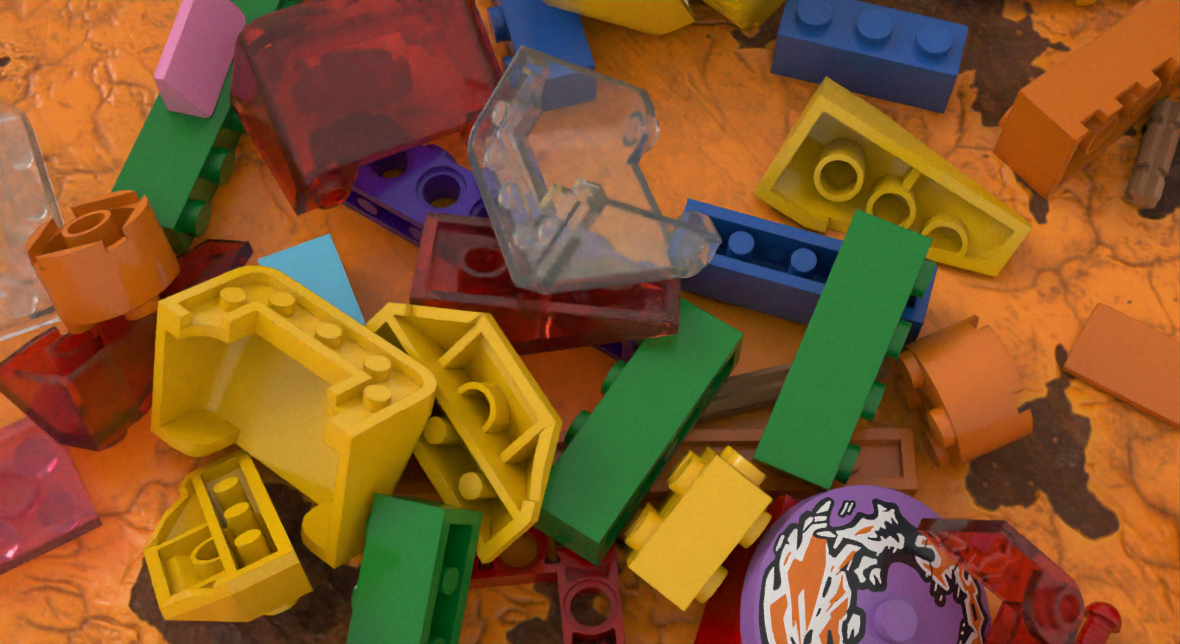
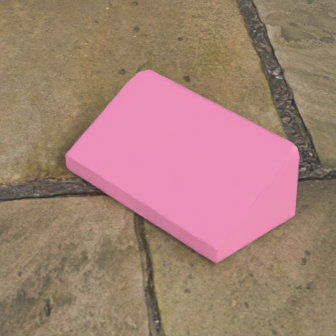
(198, 55)

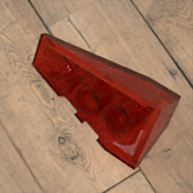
(466, 271)
(101, 381)

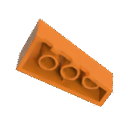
(1092, 97)

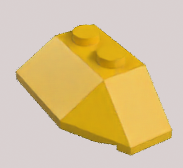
(489, 422)
(223, 548)

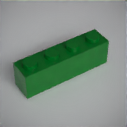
(843, 351)
(635, 431)
(414, 572)

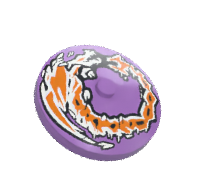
(858, 574)

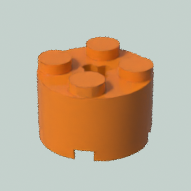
(104, 261)
(962, 391)

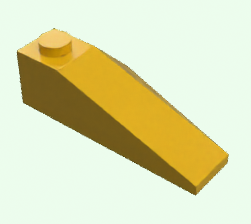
(857, 157)

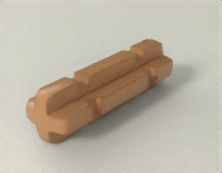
(1154, 155)

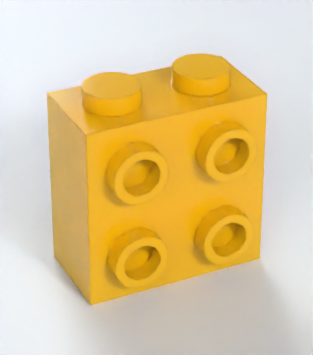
(697, 524)

